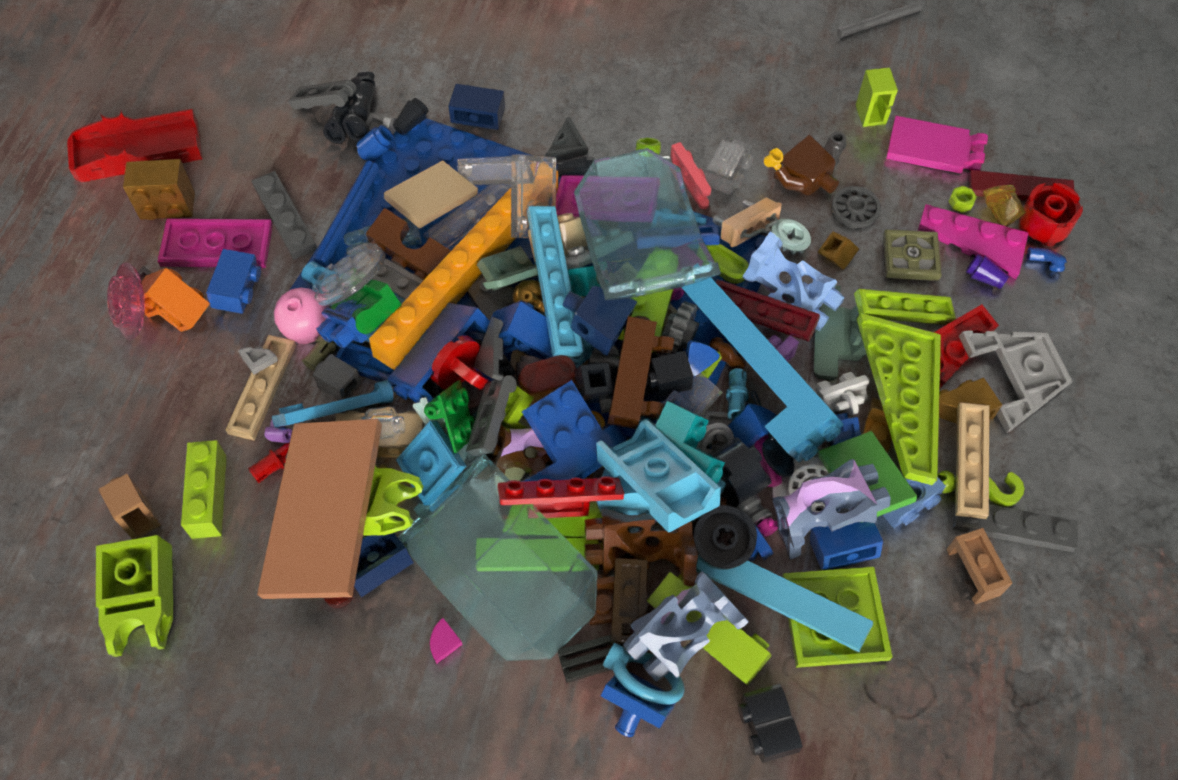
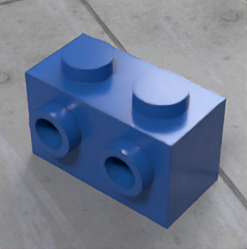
(233, 281)
(846, 545)

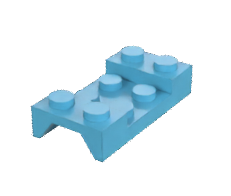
(661, 476)

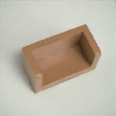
(982, 564)

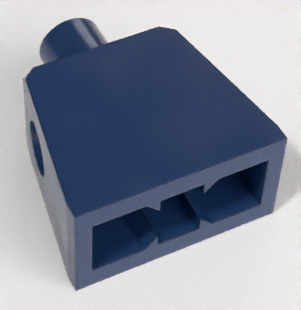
(599, 319)

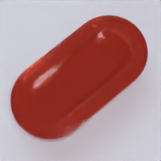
(546, 374)

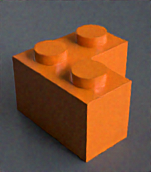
(173, 299)

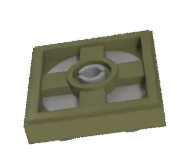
(912, 255)

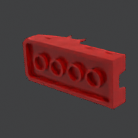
(106, 145)

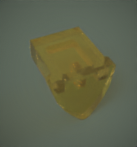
(1004, 204)

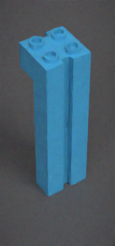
(806, 418)

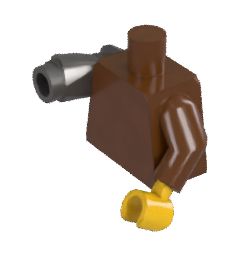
(808, 164)

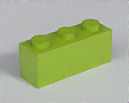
(204, 489)

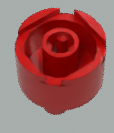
(1050, 213)

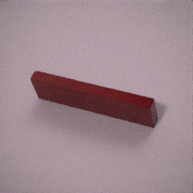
(1023, 184)
(772, 312)

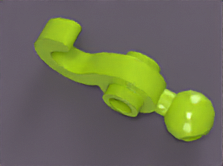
(995, 494)

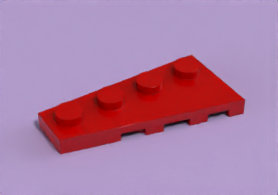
(951, 348)

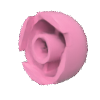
(299, 315)

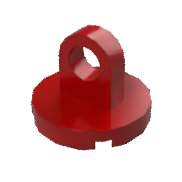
(456, 363)

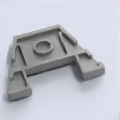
(1030, 366)

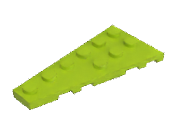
(907, 381)

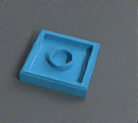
(432, 460)

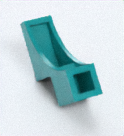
(685, 432)

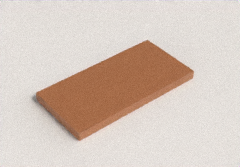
(321, 510)

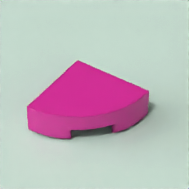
(443, 641)

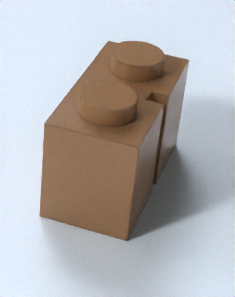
(129, 506)

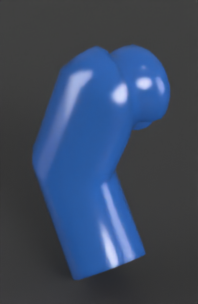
(1047, 255)

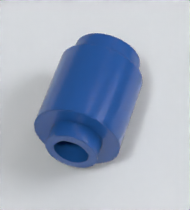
(375, 143)

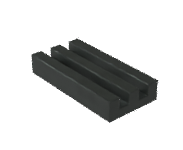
(581, 648)

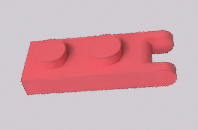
(692, 176)

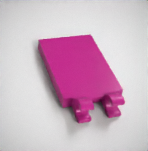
(935, 145)

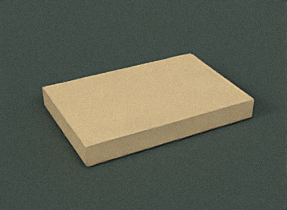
(430, 194)

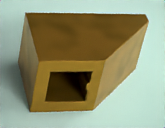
(968, 392)

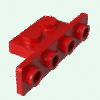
(560, 497)

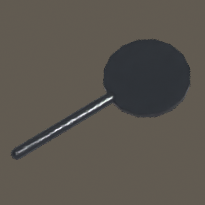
(774, 453)

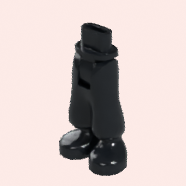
(353, 115)

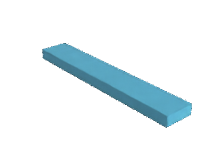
(553, 279)
(794, 602)

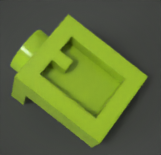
(517, 402)

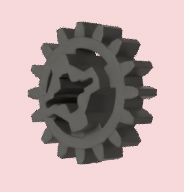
(682, 326)

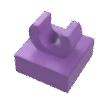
(786, 348)

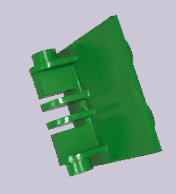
(453, 407)

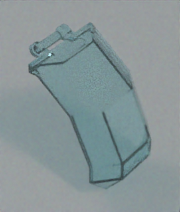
(641, 226)
(503, 566)

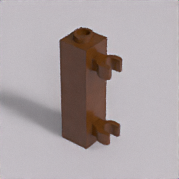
(632, 373)

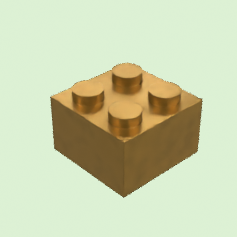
(159, 189)

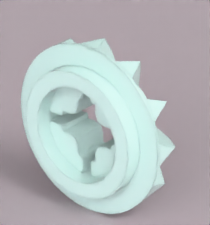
(800, 236)

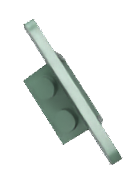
(506, 268)
(837, 340)

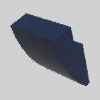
(379, 561)

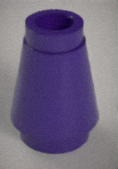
(986, 271)

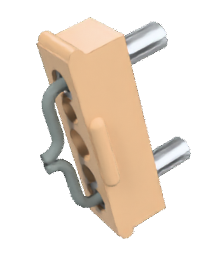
(749, 222)

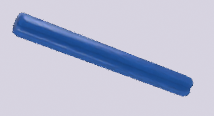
(346, 213)

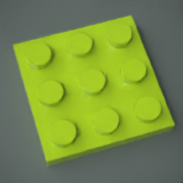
(854, 590)

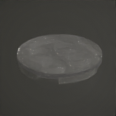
(348, 274)

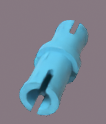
(737, 392)

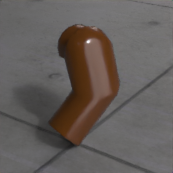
(727, 353)

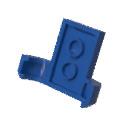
(568, 434)

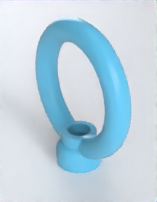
(617, 661)

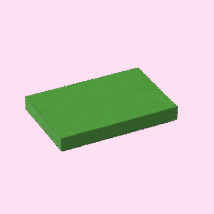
(867, 450)

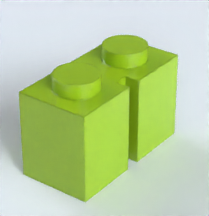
(876, 97)

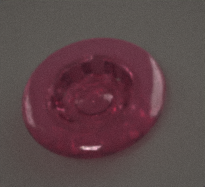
(126, 301)

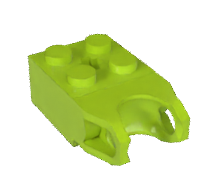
(384, 496)
(134, 591)

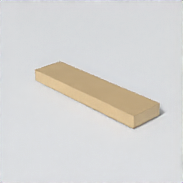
(260, 391)
(972, 461)

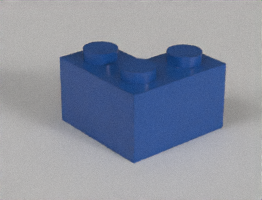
(524, 330)

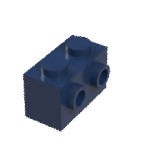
(474, 104)

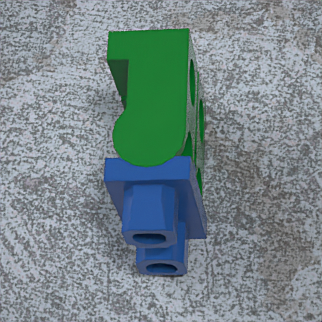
(358, 314)

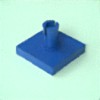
(634, 707)

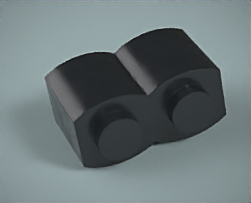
(770, 722)

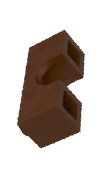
(389, 233)

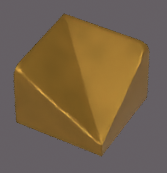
(838, 250)

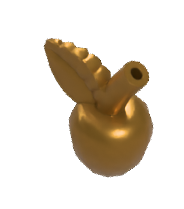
(529, 292)

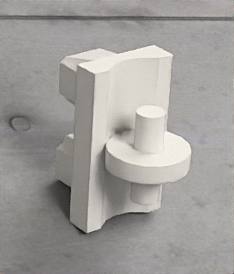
(845, 395)

